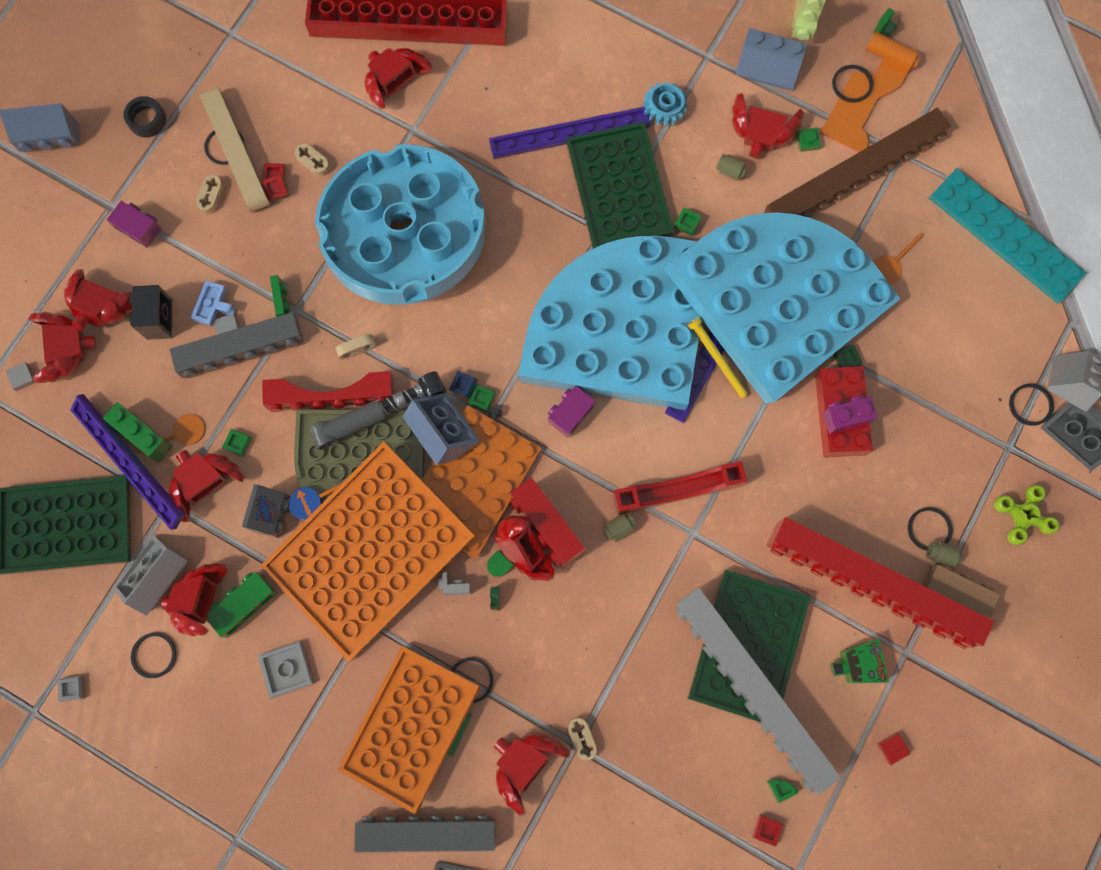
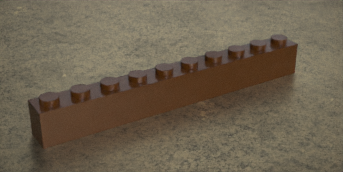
(863, 166)

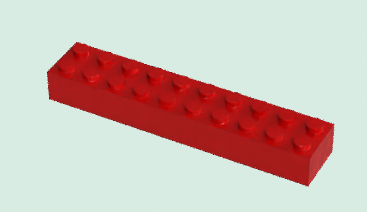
(410, 20)
(879, 584)

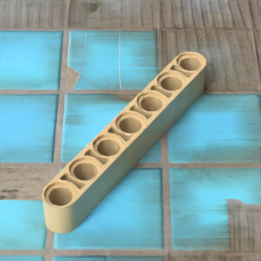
(234, 149)

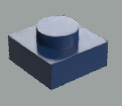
(463, 384)

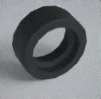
(138, 104)

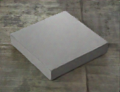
(285, 669)

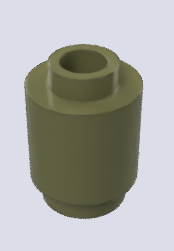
(732, 167)
(620, 527)
(944, 554)

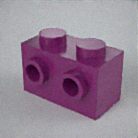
(134, 223)
(570, 411)
(850, 415)

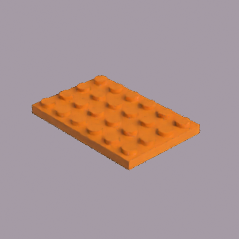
(481, 479)
(409, 729)

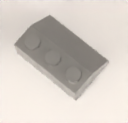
(1076, 378)
(149, 575)

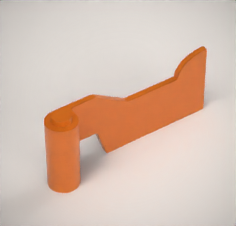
(848, 118)

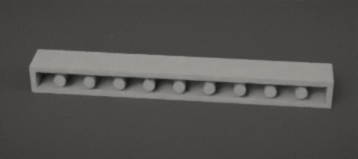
(758, 692)

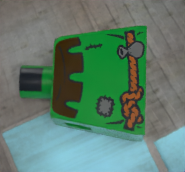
(862, 664)

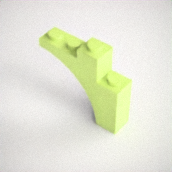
(806, 17)

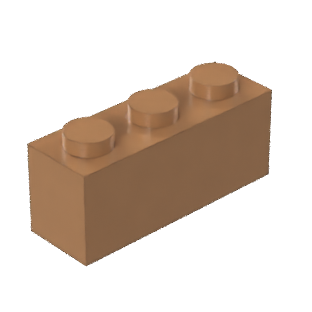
(962, 589)

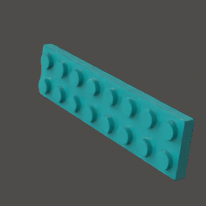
(1007, 235)

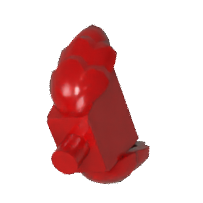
(392, 71)
(762, 127)
(94, 303)
(62, 346)
(199, 477)
(523, 548)
(192, 599)
(522, 764)

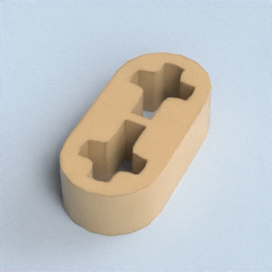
(309, 163)
(207, 193)
(356, 346)
(577, 741)

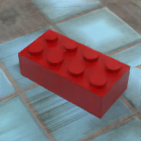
(836, 386)
(547, 523)

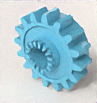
(665, 103)

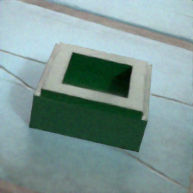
(847, 357)

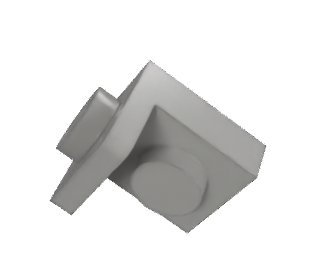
(458, 587)

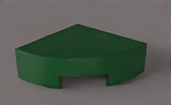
(891, 26)
(495, 598)

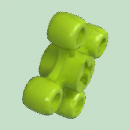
(1032, 512)

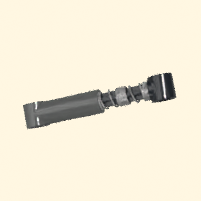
(329, 432)

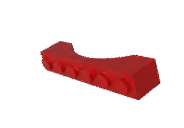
(280, 394)
(691, 486)

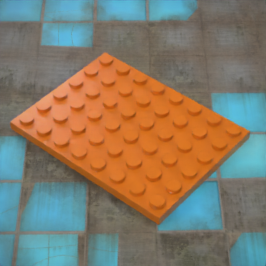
(367, 551)

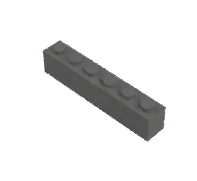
(236, 345)
(425, 834)

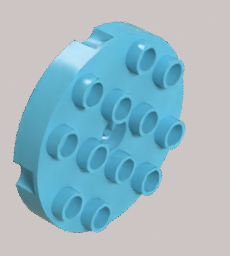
(392, 187)

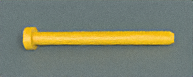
(696, 325)

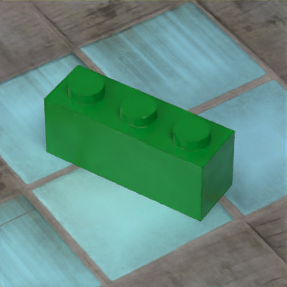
(137, 432)
(240, 604)

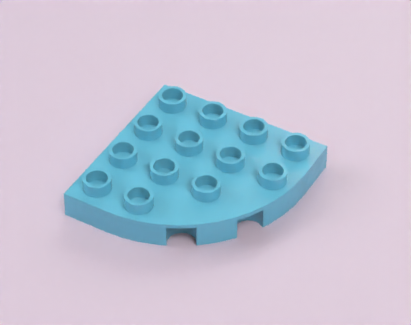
(780, 294)
(615, 326)

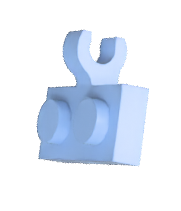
(210, 304)

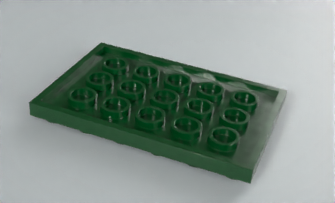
(619, 184)
(65, 525)
(768, 627)

